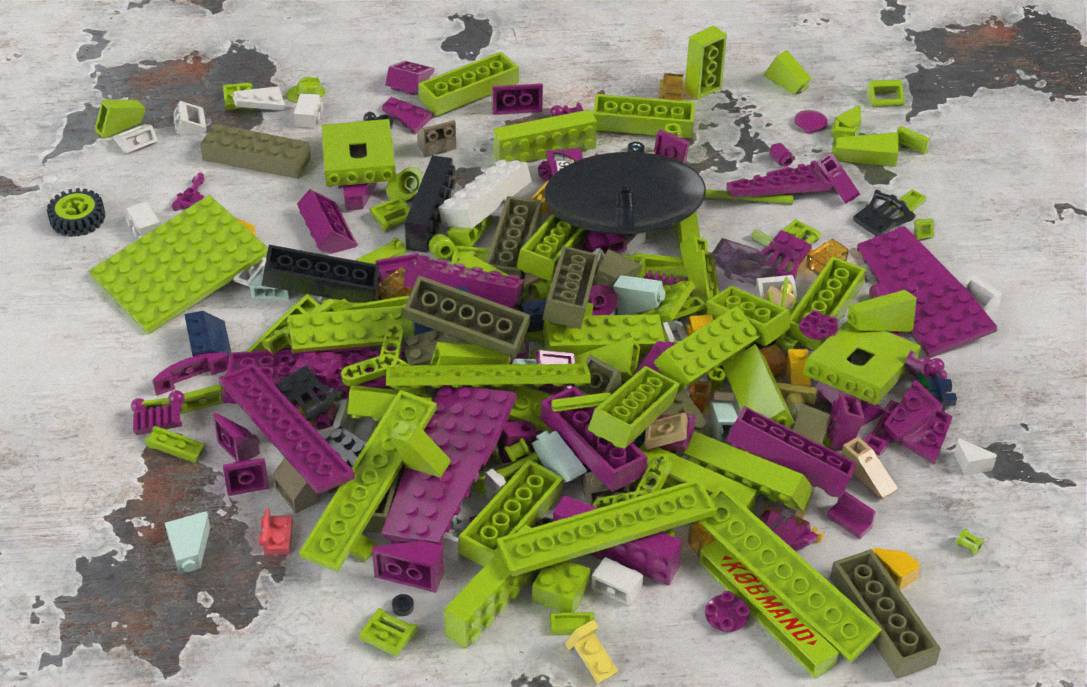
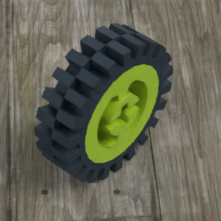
(76, 212)

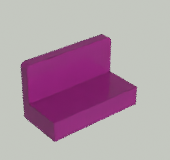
(852, 515)

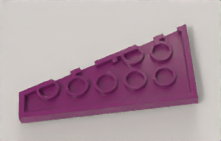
(782, 181)

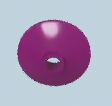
(604, 295)

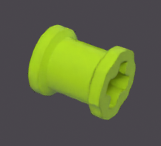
(787, 343)
(716, 378)
(517, 450)
(970, 541)

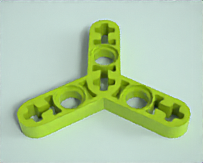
(385, 357)
(642, 488)

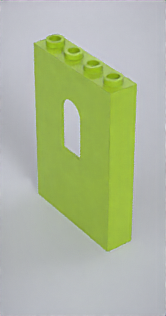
(345, 170)
(868, 381)

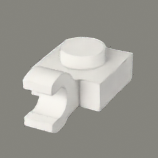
(494, 483)

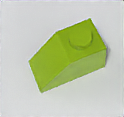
(850, 119)

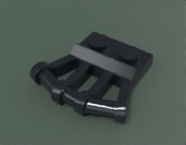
(878, 223)
(304, 383)

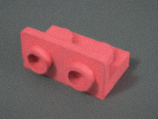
(276, 533)

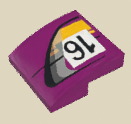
(560, 158)

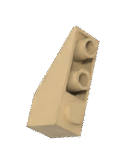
(869, 468)

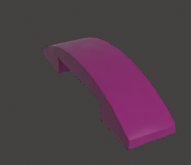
(188, 368)
(880, 438)

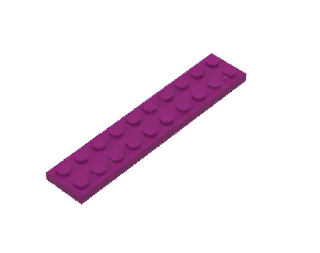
(287, 429)

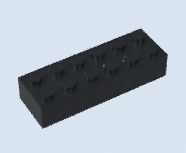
(424, 212)
(320, 275)

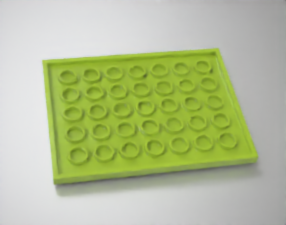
(179, 263)

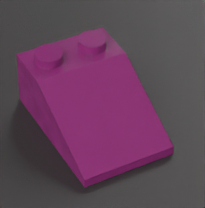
(407, 75)
(410, 564)

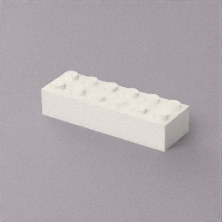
(484, 194)

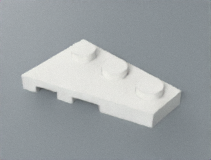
(260, 98)

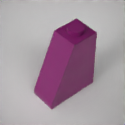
(357, 195)

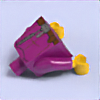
(790, 528)

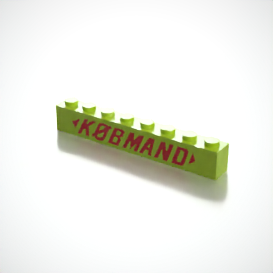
(770, 611)

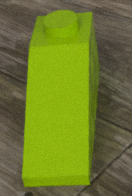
(467, 237)

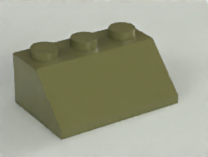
(809, 421)

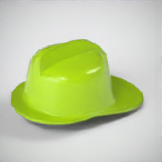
(306, 85)
(406, 184)

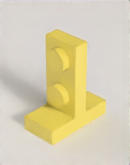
(592, 652)

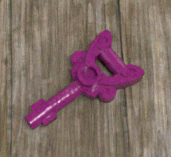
(190, 195)

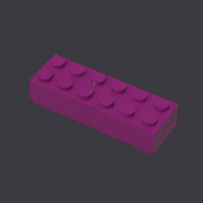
(487, 285)
(792, 450)
(609, 463)
(652, 556)

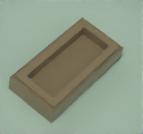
(725, 395)

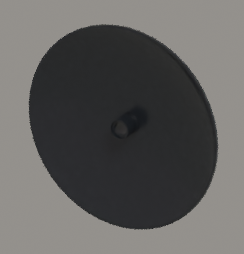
(625, 192)

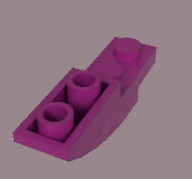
(838, 178)

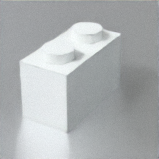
(308, 111)
(141, 219)
(617, 581)

